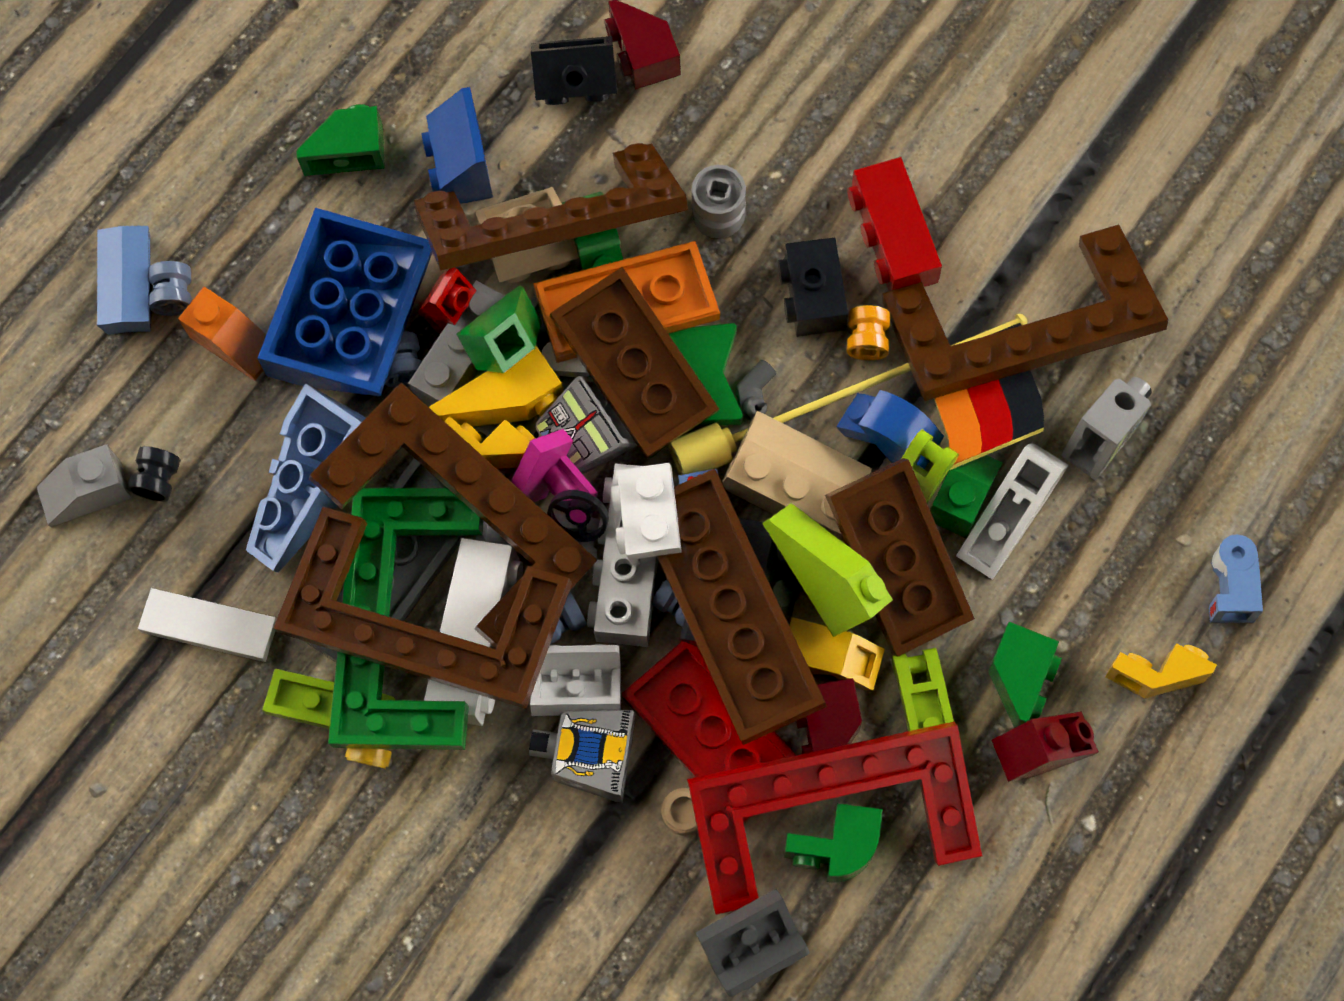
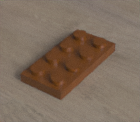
(634, 362)
(894, 530)

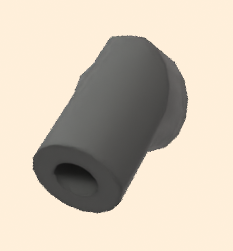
(749, 389)

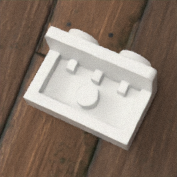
(648, 512)
(578, 680)

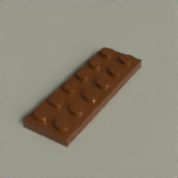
(736, 615)

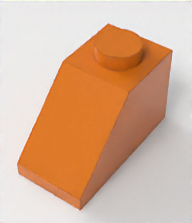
(224, 332)

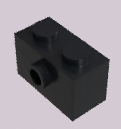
(574, 69)
(815, 287)

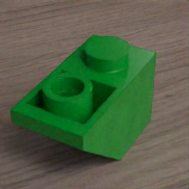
(502, 333)
(1020, 670)

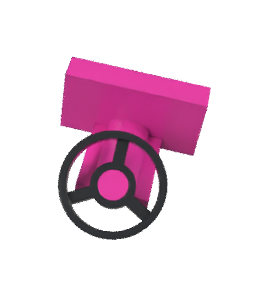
(549, 469)

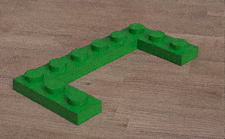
(357, 711)

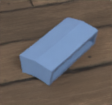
(123, 279)

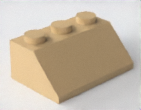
(787, 467)

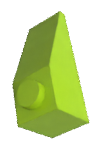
(831, 573)

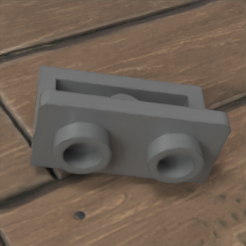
(752, 943)

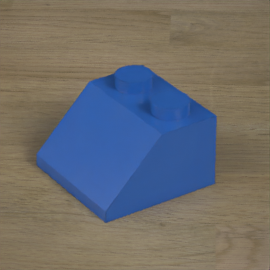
(457, 149)

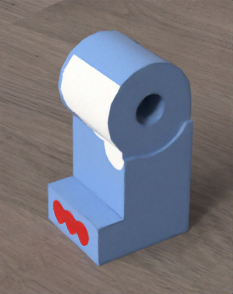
(1239, 582)

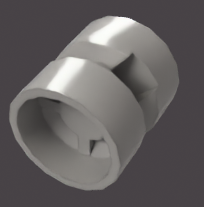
(718, 201)

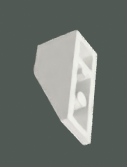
(1012, 509)

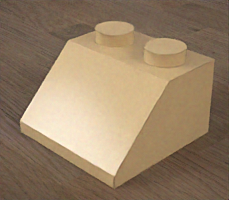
(519, 265)

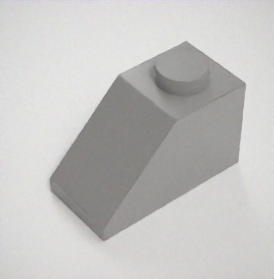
(83, 485)

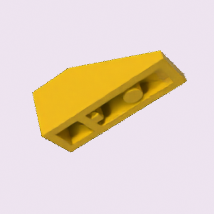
(511, 396)

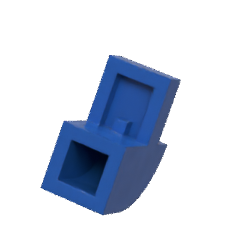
(887, 423)

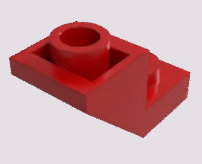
(447, 300)

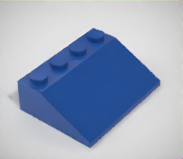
(344, 305)

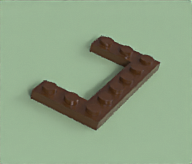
(648, 195)
(1126, 314)
(411, 424)
(499, 673)

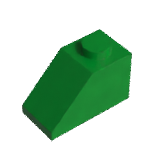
(345, 143)
(964, 494)

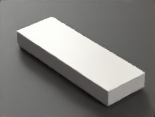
(208, 625)

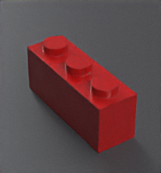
(894, 225)

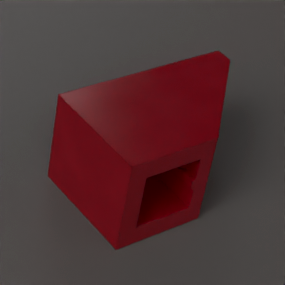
(645, 45)
(837, 722)
(1044, 745)

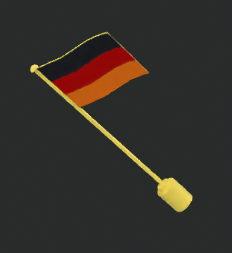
(974, 419)

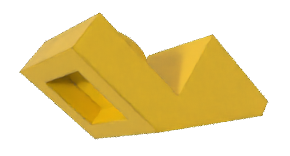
(502, 447)
(839, 656)
(1180, 669)

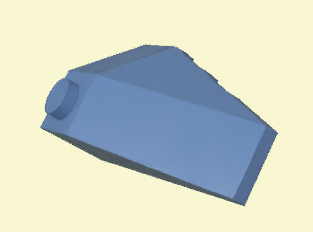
(293, 504)

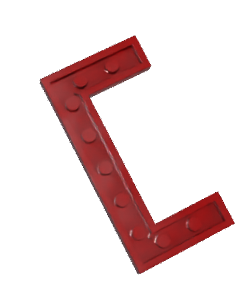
(922, 754)

